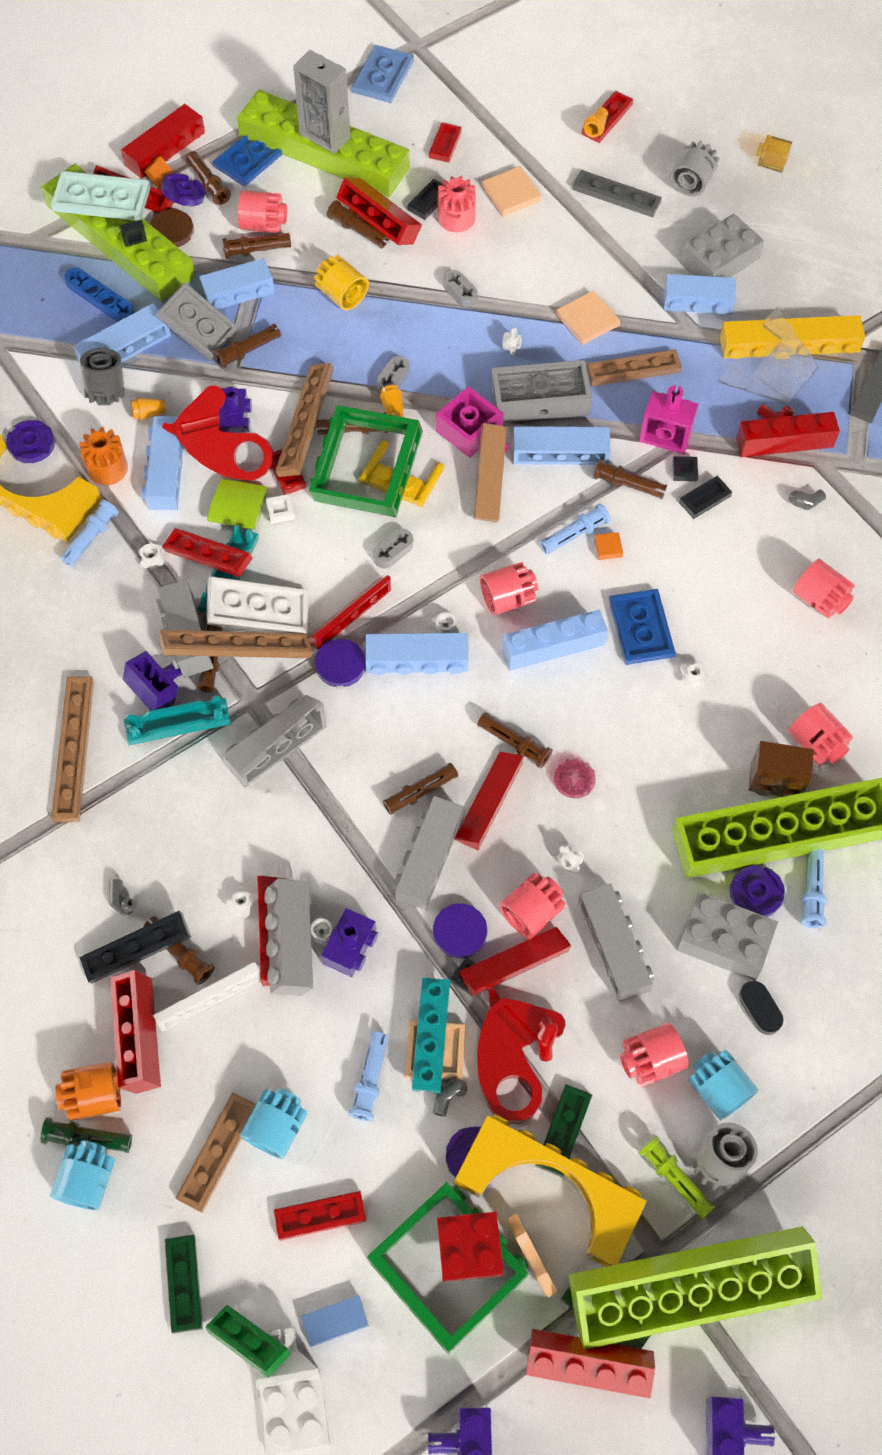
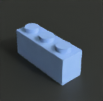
(237, 284)
(699, 294)

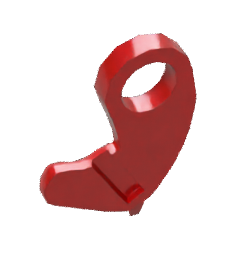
(201, 436)
(500, 1053)

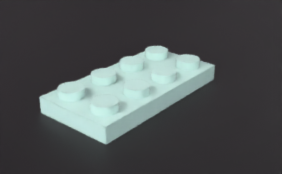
(100, 195)

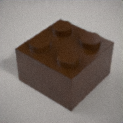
(780, 769)

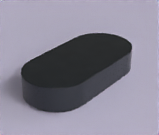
(761, 1007)

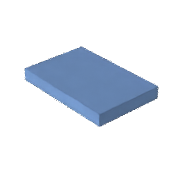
(383, 73)

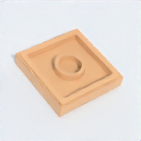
(511, 190)
(588, 317)
(452, 1054)

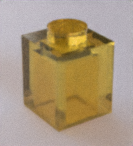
(774, 153)

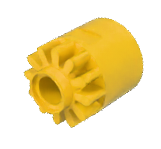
(341, 282)

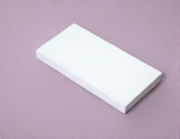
(256, 606)

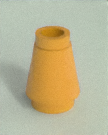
(595, 123)
(392, 400)
(146, 408)

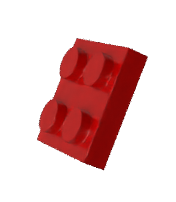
(469, 1246)

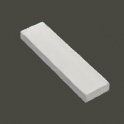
(207, 997)

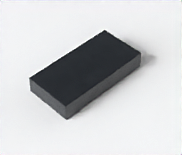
(426, 201)
(705, 497)

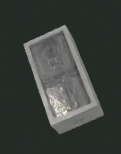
(322, 101)
(541, 391)

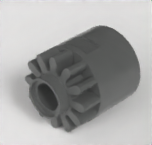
(102, 376)

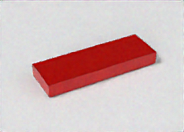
(616, 107)
(319, 1215)

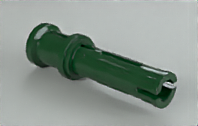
(120, 1142)

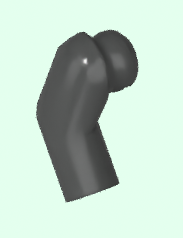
(806, 501)
(117, 900)
(452, 1088)

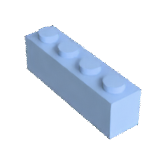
(128, 335)
(561, 445)
(164, 467)
(554, 639)
(417, 653)

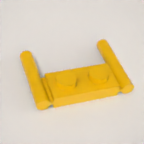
(380, 475)

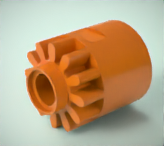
(103, 457)
(89, 1091)

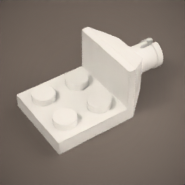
(293, 1402)

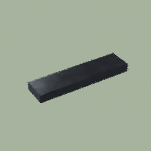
(135, 947)

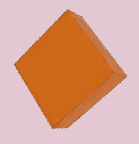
(158, 171)
(608, 546)

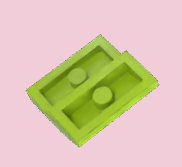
(237, 503)

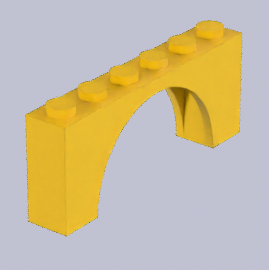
(56, 513)
(611, 1207)

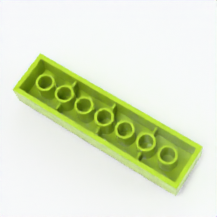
(362, 156)
(153, 264)
(779, 828)
(695, 1287)

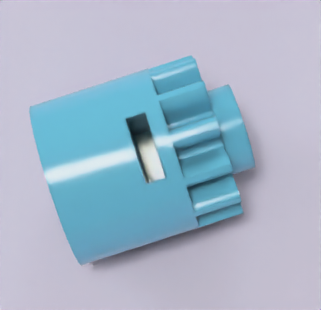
(722, 1083)
(274, 1122)
(83, 1176)

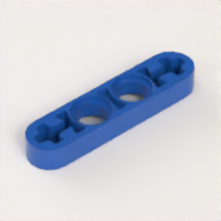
(99, 296)

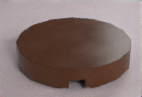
(174, 225)

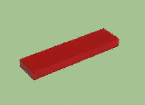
(207, 552)

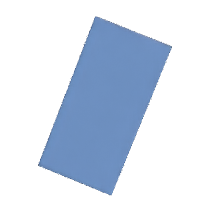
(334, 1321)

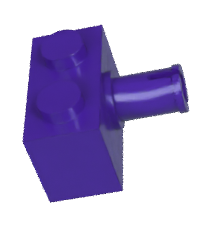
(235, 411)
(151, 682)
(349, 943)
(727, 1429)
(471, 1438)

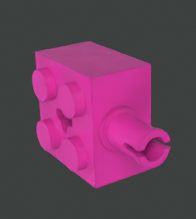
(462, 420)
(668, 420)

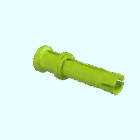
(666, 1165)

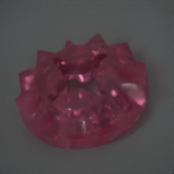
(564, 783)

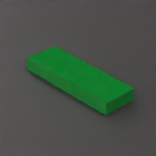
(247, 1341)

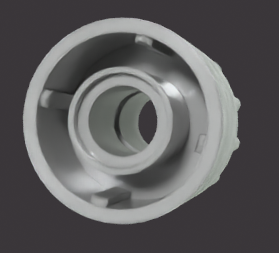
(694, 169)
(725, 1155)

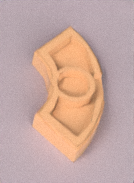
(532, 1256)

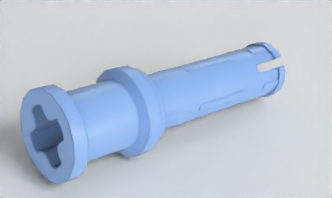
(95, 524)
(584, 524)
(814, 898)
(367, 1089)

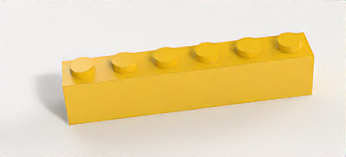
(817, 334)

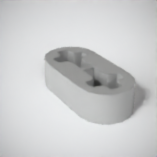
(464, 286)
(389, 373)
(392, 548)

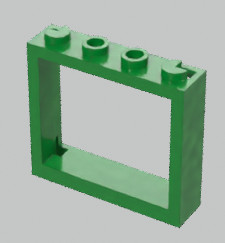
(324, 464)
(413, 1303)

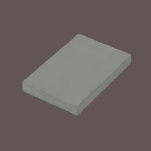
(196, 321)

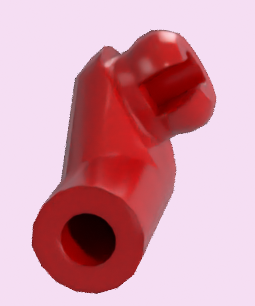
(765, 412)
(546, 1038)

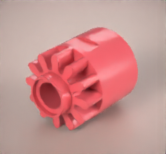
(456, 204)
(261, 211)
(508, 588)
(824, 589)
(822, 732)
(532, 905)
(654, 1055)

